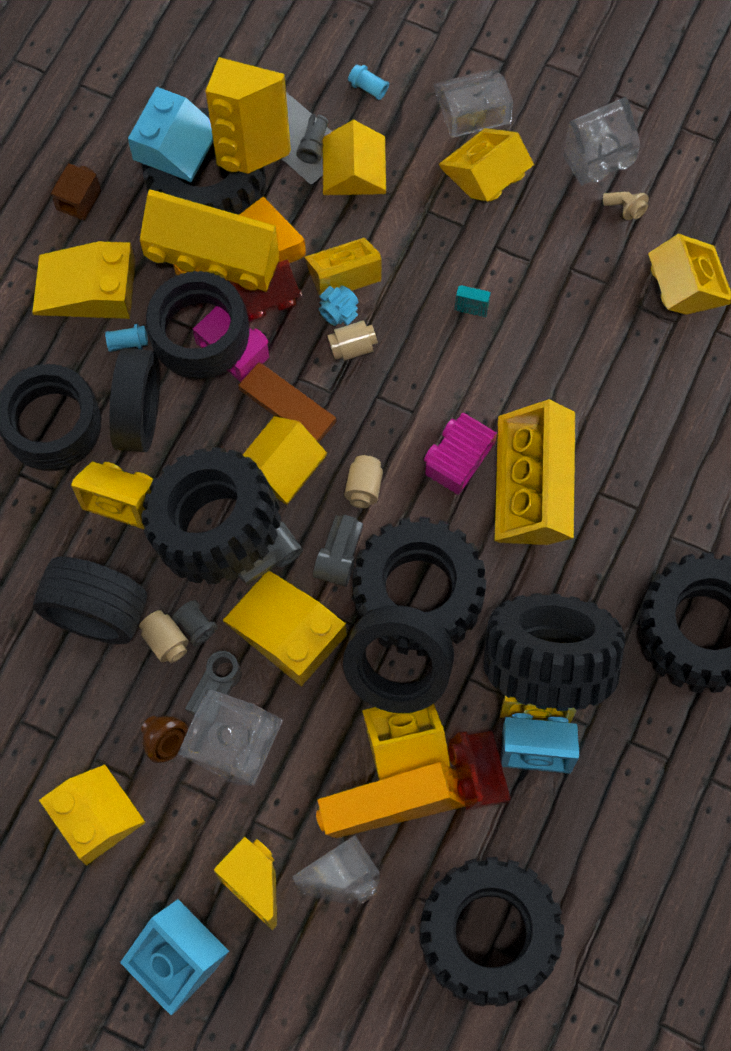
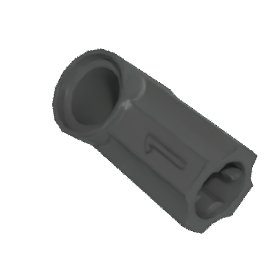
(280, 554)
(337, 558)
(211, 681)

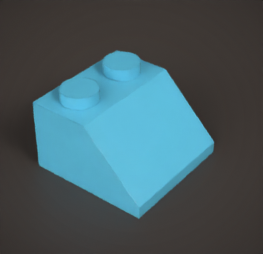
(171, 135)
(539, 743)
(174, 956)

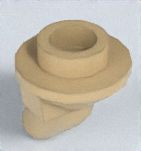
(633, 204)

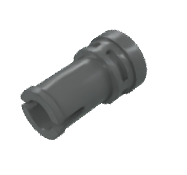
(311, 144)

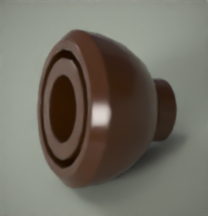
(163, 737)

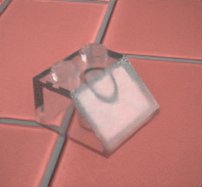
(475, 102)
(602, 142)
(230, 737)
(340, 875)

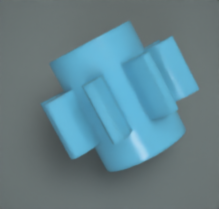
(338, 305)

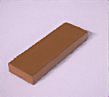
(286, 401)

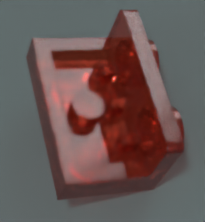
(280, 292)
(478, 770)

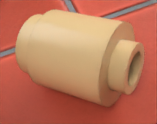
(352, 340)
(363, 481)
(164, 637)

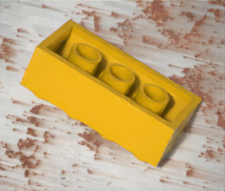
(247, 116)
(209, 240)
(535, 475)

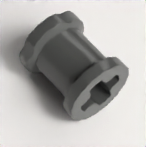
(194, 623)

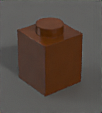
(76, 191)

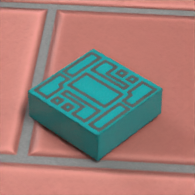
(472, 301)

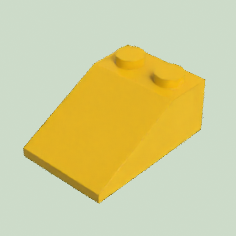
(86, 281)
(286, 626)

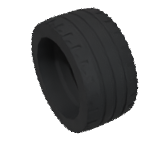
(188, 290)
(38, 382)
(90, 600)

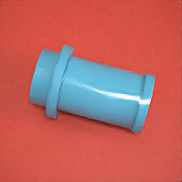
(368, 81)
(127, 338)

